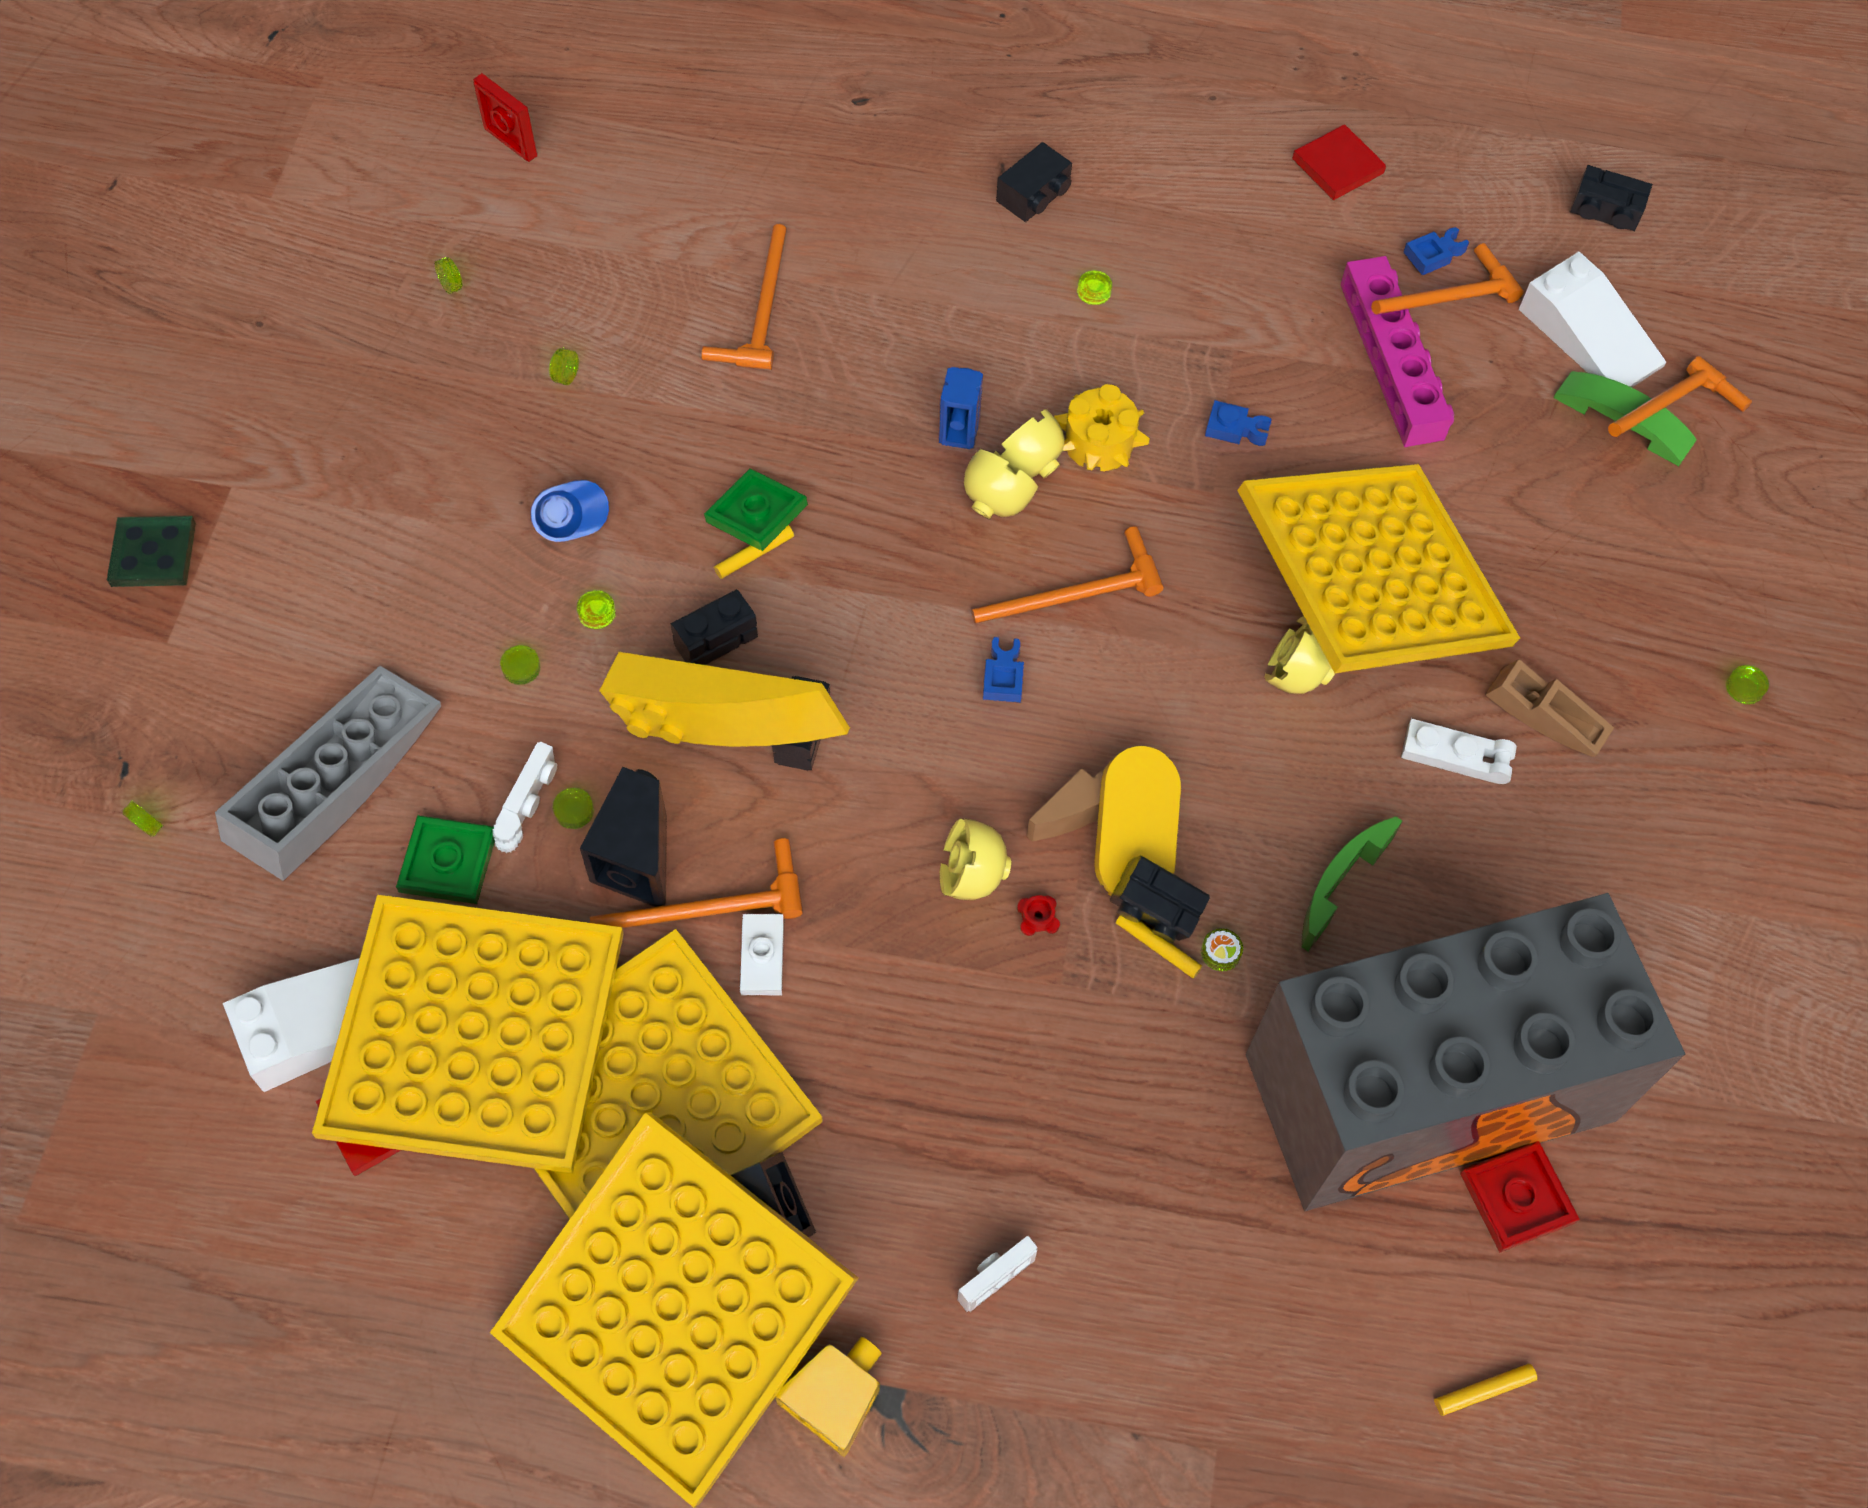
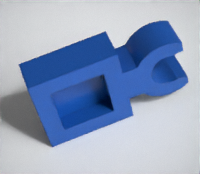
(1434, 252)
(1231, 423)
(1003, 674)

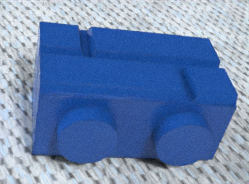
(960, 407)

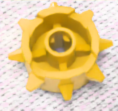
(1101, 428)

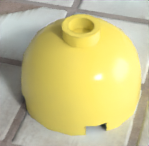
(1035, 446)
(996, 486)
(1299, 662)
(975, 861)

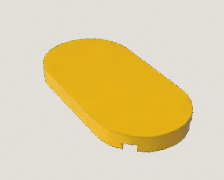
(1137, 813)

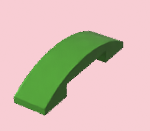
(1614, 399)
(1368, 846)

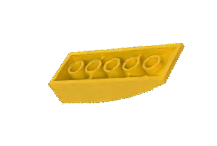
(717, 704)

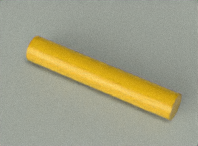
(750, 554)
(1161, 946)
(1485, 1389)

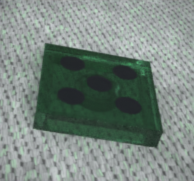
(151, 551)

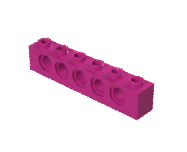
(1397, 354)

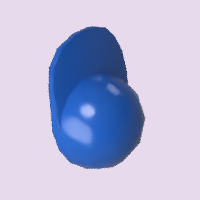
(569, 510)

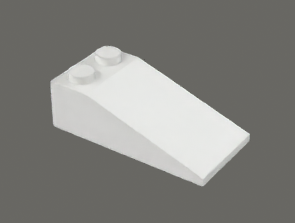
(1591, 322)
(291, 1023)

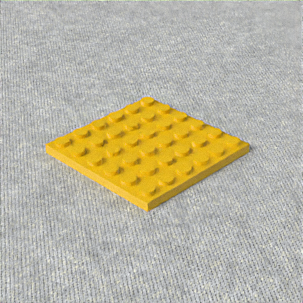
(1377, 566)
(471, 1034)
(693, 1062)
(673, 1307)

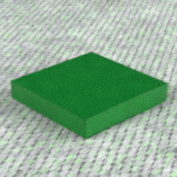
(756, 509)
(446, 860)

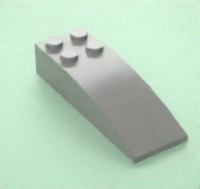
(325, 773)

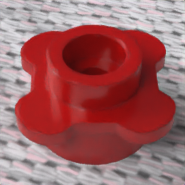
(1038, 904)

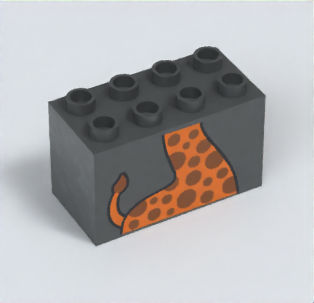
(1459, 1050)

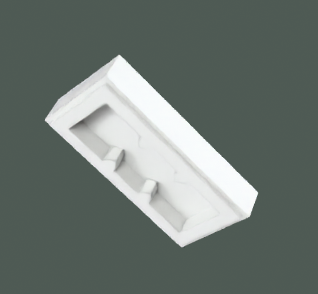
(762, 954)
(996, 1272)

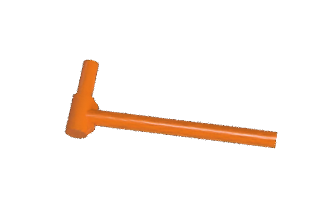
(1499, 282)
(757, 353)
(1700, 374)
(1142, 575)
(783, 897)

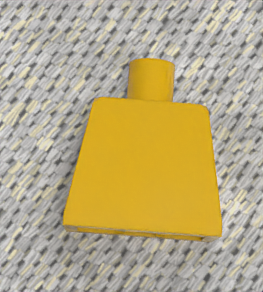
(834, 1393)

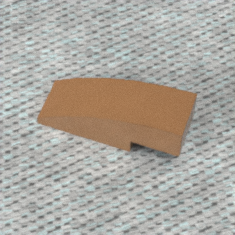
(1549, 709)
(1069, 808)

